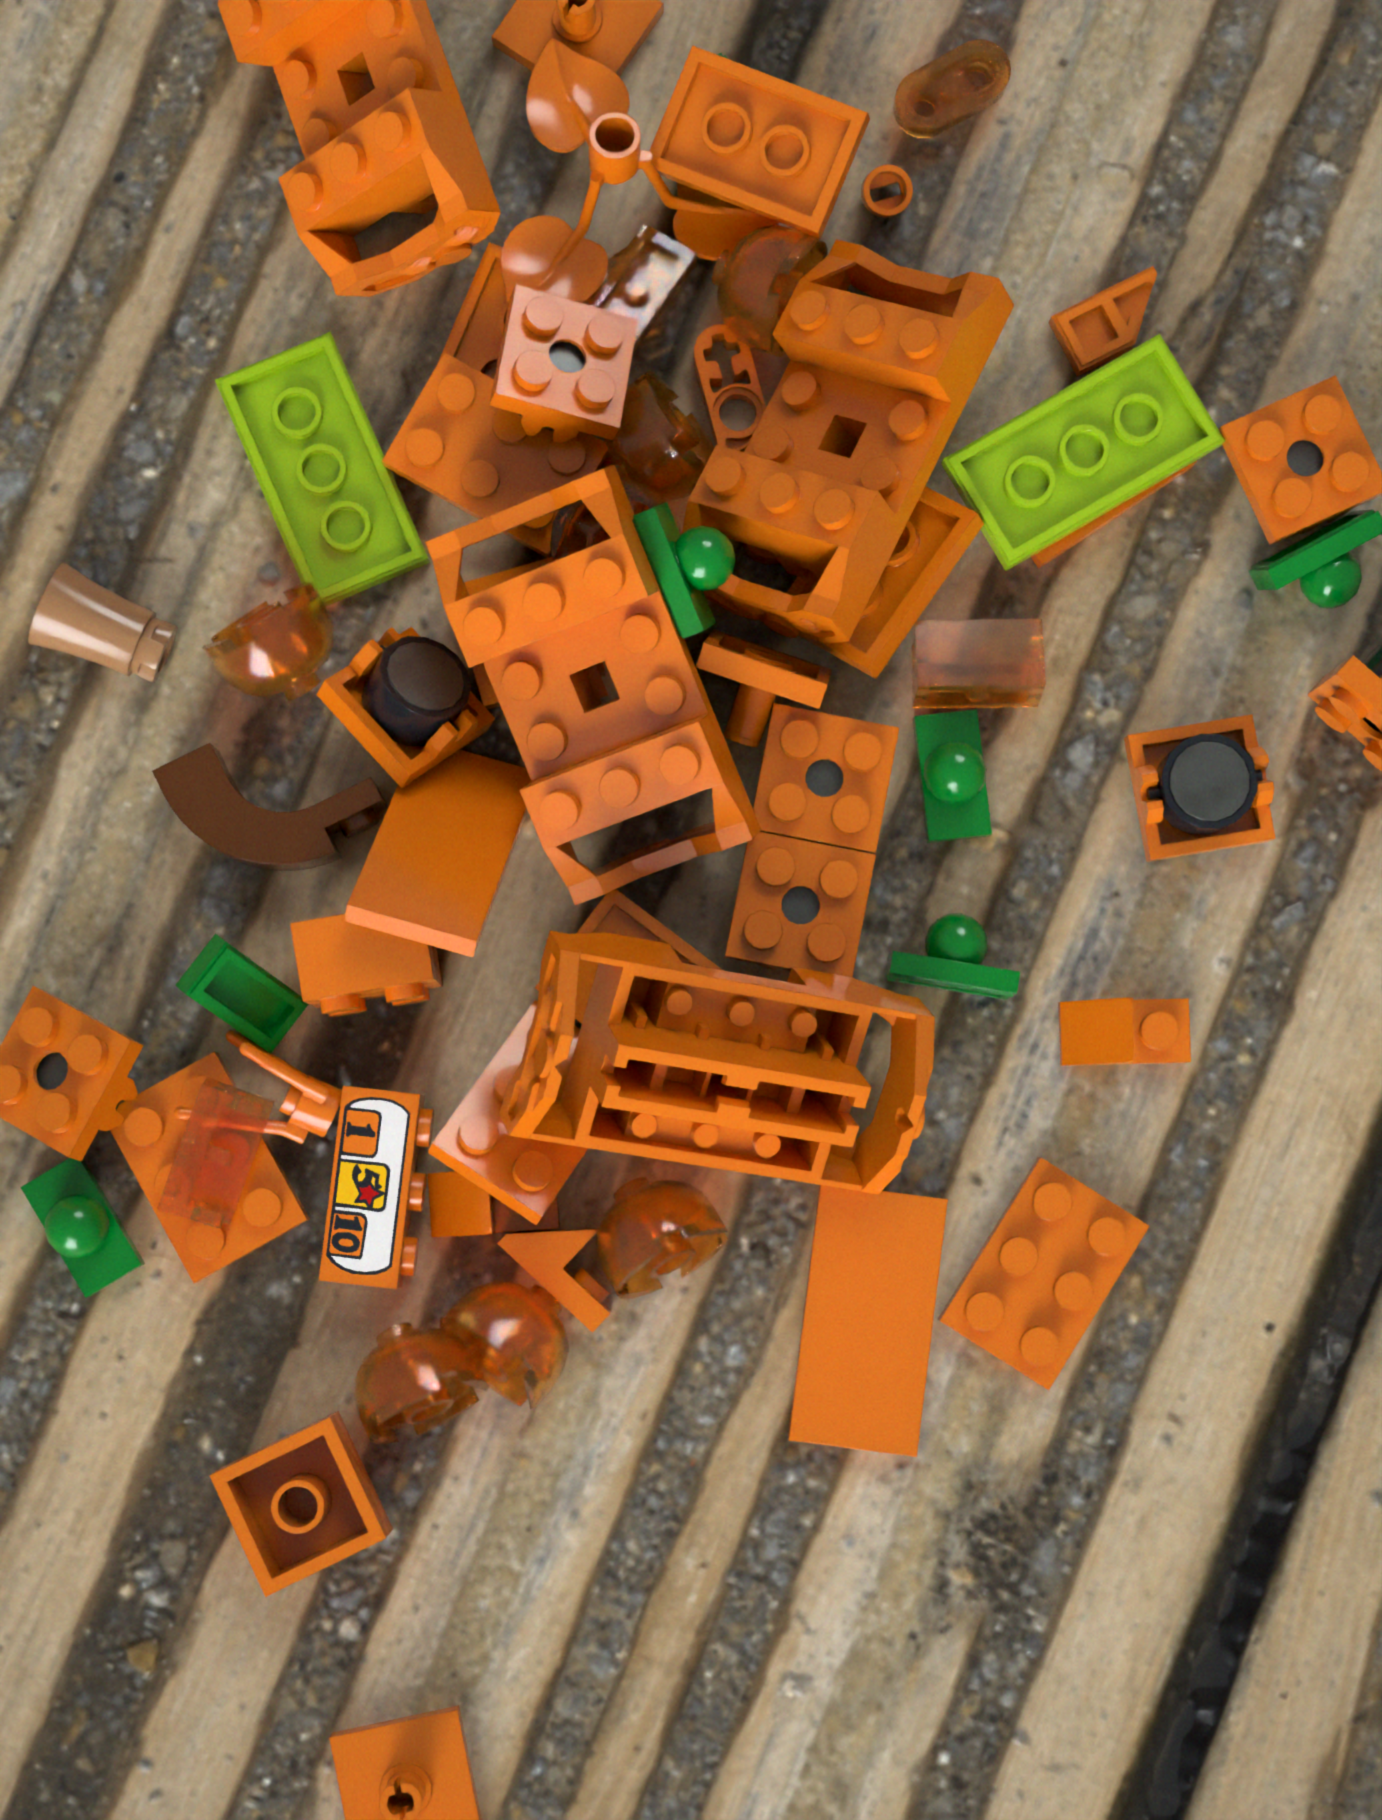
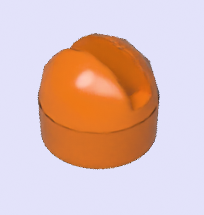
(882, 177)

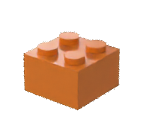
(352, 963)
(301, 1503)

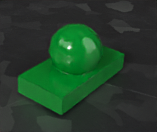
(1322, 561)
(685, 565)
(952, 776)
(953, 961)
(242, 993)
(82, 1226)

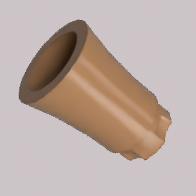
(100, 626)

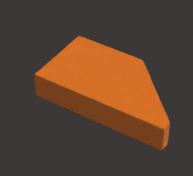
(1104, 323)

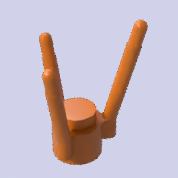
(307, 1101)

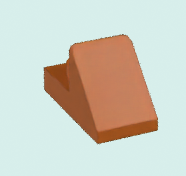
(1124, 1031)
(467, 1210)
(545, 1258)

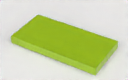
(1083, 452)
(322, 470)

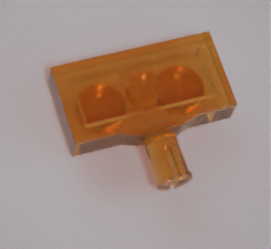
(645, 278)

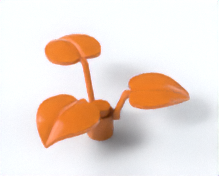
(583, 101)

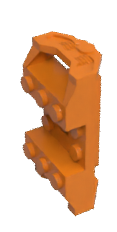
(374, 131)
(848, 432)
(585, 756)
(782, 1050)

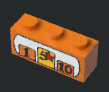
(375, 1188)

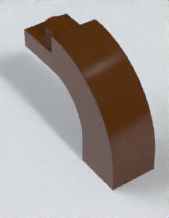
(216, 812)

